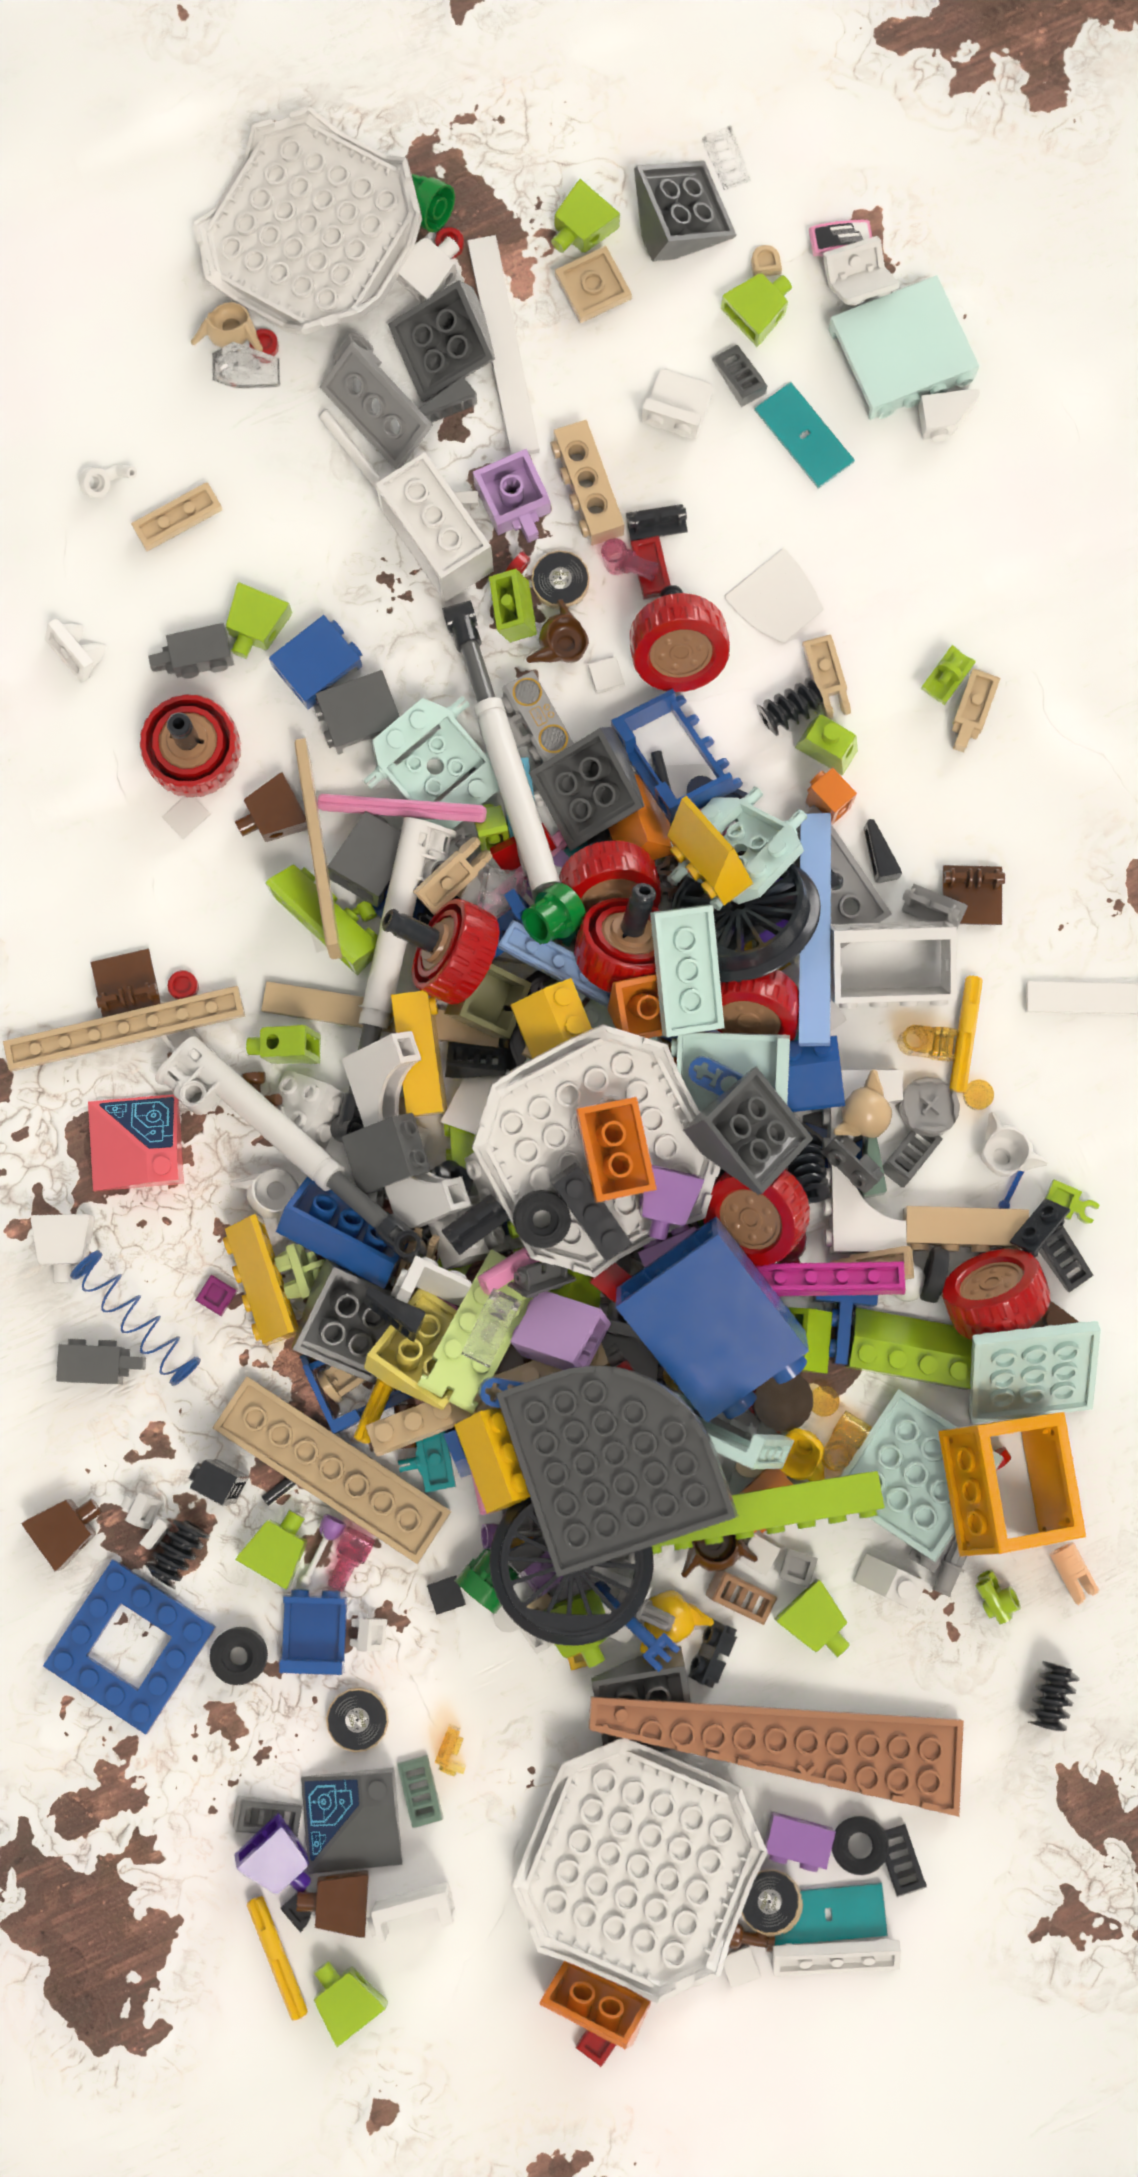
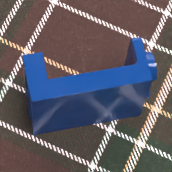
(315, 660)
(314, 1633)

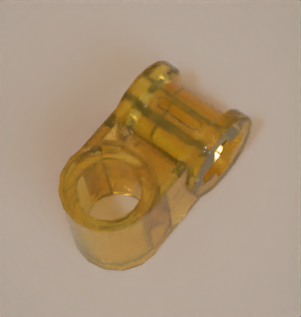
(935, 1042)
(848, 1437)

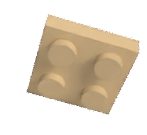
(593, 284)

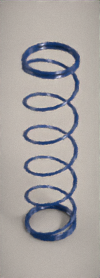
(182, 1371)

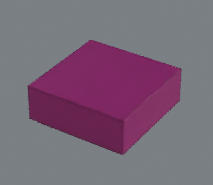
(216, 1295)

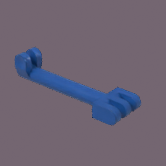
(655, 1645)

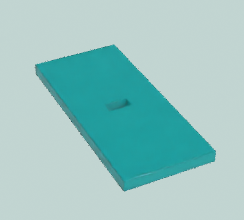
(818, 453)
(855, 1914)

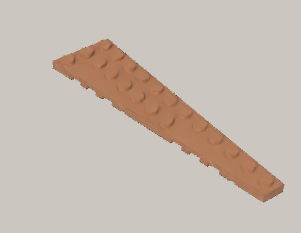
(866, 1753)

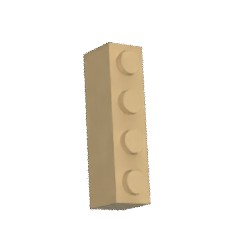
(962, 1227)

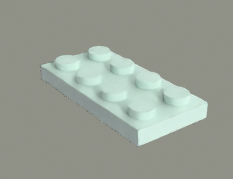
(687, 970)

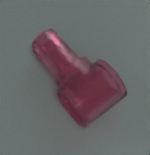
(627, 562)
(352, 1551)

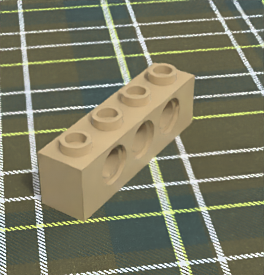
(579, 440)

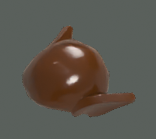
(561, 639)
(716, 1556)

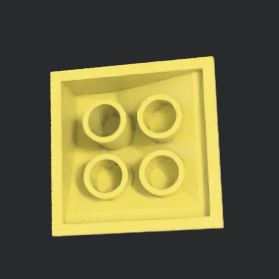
(403, 1362)

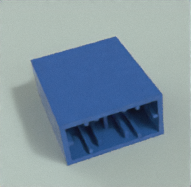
(713, 1322)

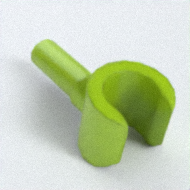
(365, 910)

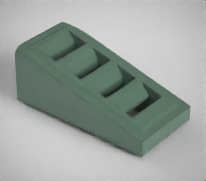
(871, 1148)
(427, 1818)

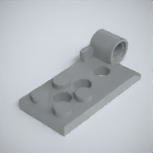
(357, 359)
(853, 885)

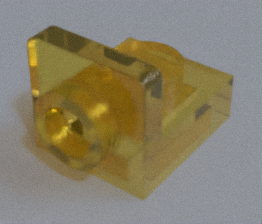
(450, 1745)

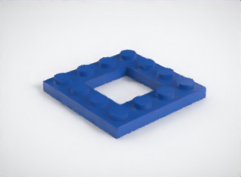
(134, 1705)

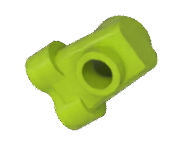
(997, 1602)

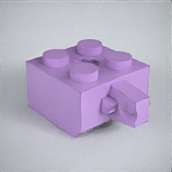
(517, 509)

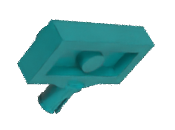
(432, 1462)

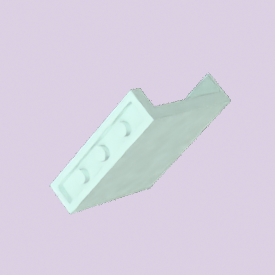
(905, 347)
(736, 1051)
(760, 1453)

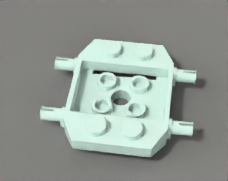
(449, 745)
(767, 841)

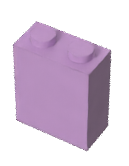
(560, 1331)

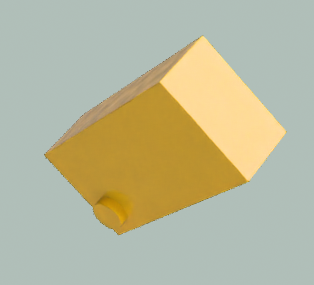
(424, 1081)

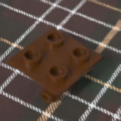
(979, 889)
(125, 983)

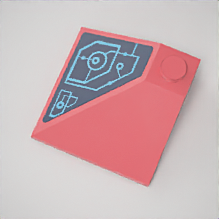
(135, 1142)

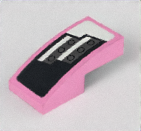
(838, 234)

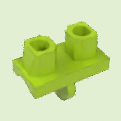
(948, 675)

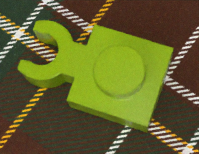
(1069, 1197)

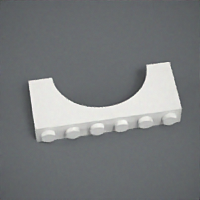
(376, 1083)
(852, 1221)

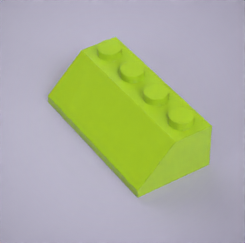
(299, 895)
(909, 1349)

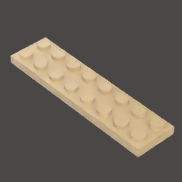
(332, 1469)

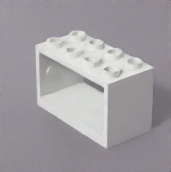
(435, 527)
(896, 932)

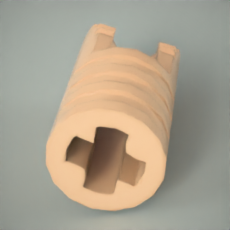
(1072, 1567)

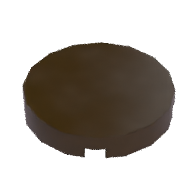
(783, 1405)

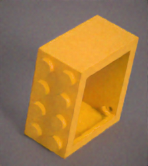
(976, 1492)

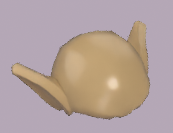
(228, 324)
(866, 1110)

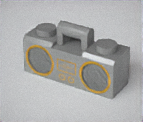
(534, 709)

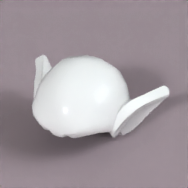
(1008, 1149)
(268, 1191)

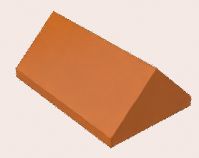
(645, 827)
(636, 1006)
(616, 1149)
(596, 2004)

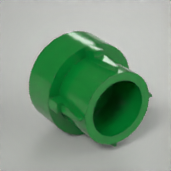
(435, 201)
(555, 914)
(477, 1581)

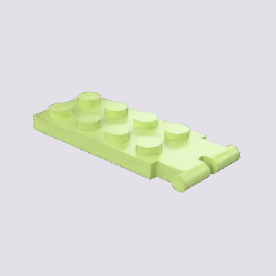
(453, 1368)

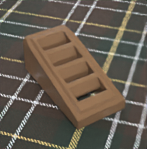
(718, 1584)

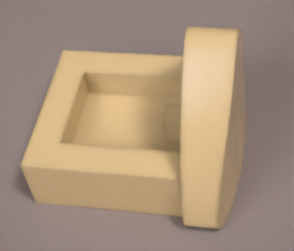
(338, 1382)

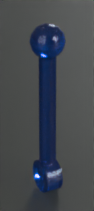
(1004, 1204)

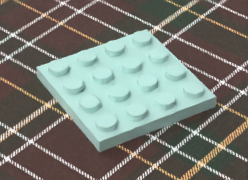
(1033, 1371)
(911, 1474)

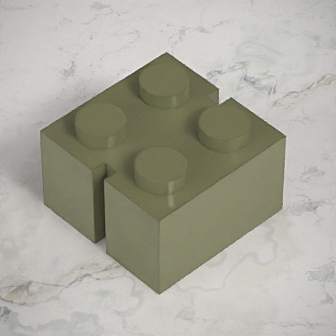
(485, 1005)

